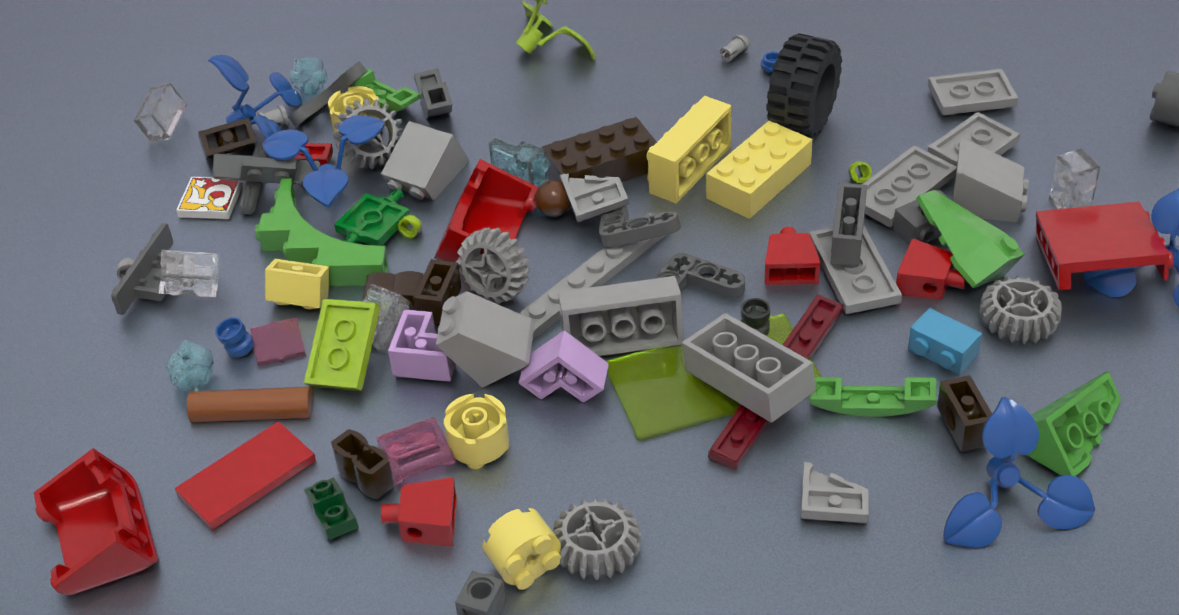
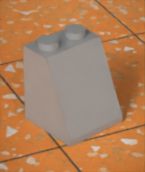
(424, 161)
(989, 184)
(484, 337)

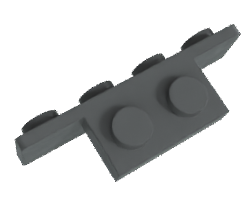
(260, 169)
(143, 276)

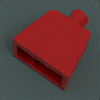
(791, 259)
(927, 272)
(425, 512)

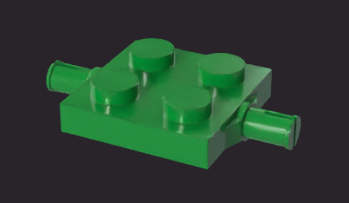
(372, 219)

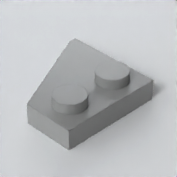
(594, 195)
(832, 498)

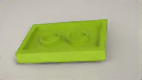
(342, 344)

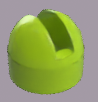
(864, 170)
(405, 222)

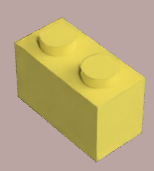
(296, 283)

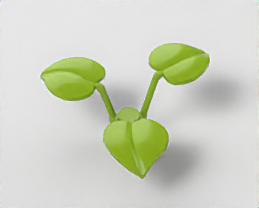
(532, 36)

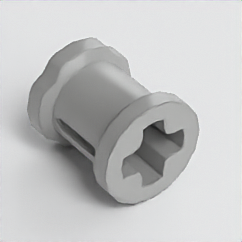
(278, 115)

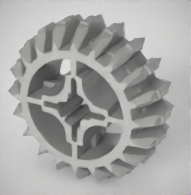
(376, 142)
(499, 260)
(1020, 309)
(597, 538)

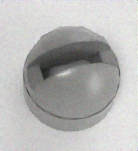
(123, 266)

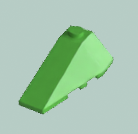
(977, 247)
(1074, 425)

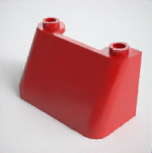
(488, 200)
(97, 523)

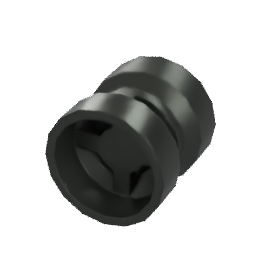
(756, 314)

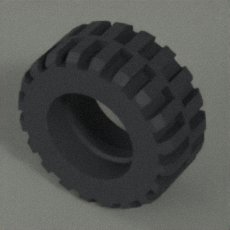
(804, 84)

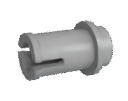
(738, 45)

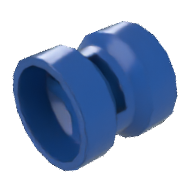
(234, 337)

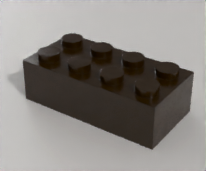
(607, 151)

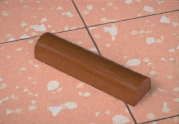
(249, 404)

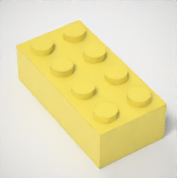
(689, 149)
(758, 169)

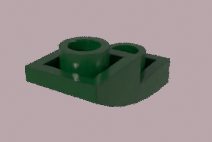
(331, 508)

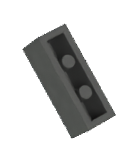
(848, 224)

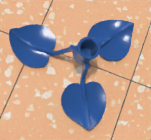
(237, 78)
(327, 181)
(1122, 280)
(1005, 434)

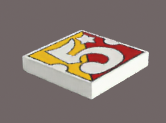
(209, 198)

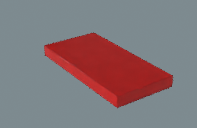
(245, 475)

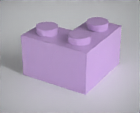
(415, 351)
(567, 365)

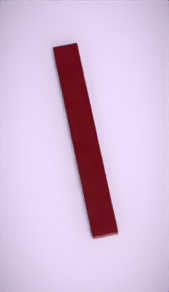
(746, 425)

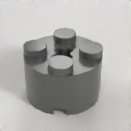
(1166, 100)

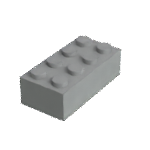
(624, 315)
(749, 367)

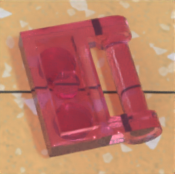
(412, 442)

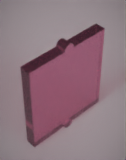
(277, 341)

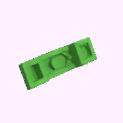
(394, 98)
(874, 400)

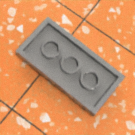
(903, 181)
(857, 286)

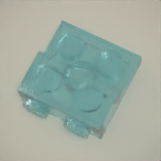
(521, 160)

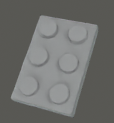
(972, 92)
(978, 130)

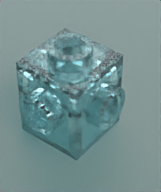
(308, 75)
(190, 366)

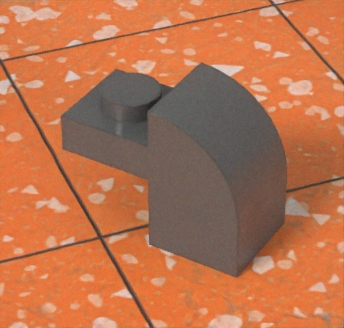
(434, 94)

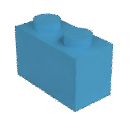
(944, 341)

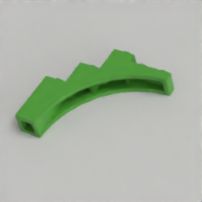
(288, 232)

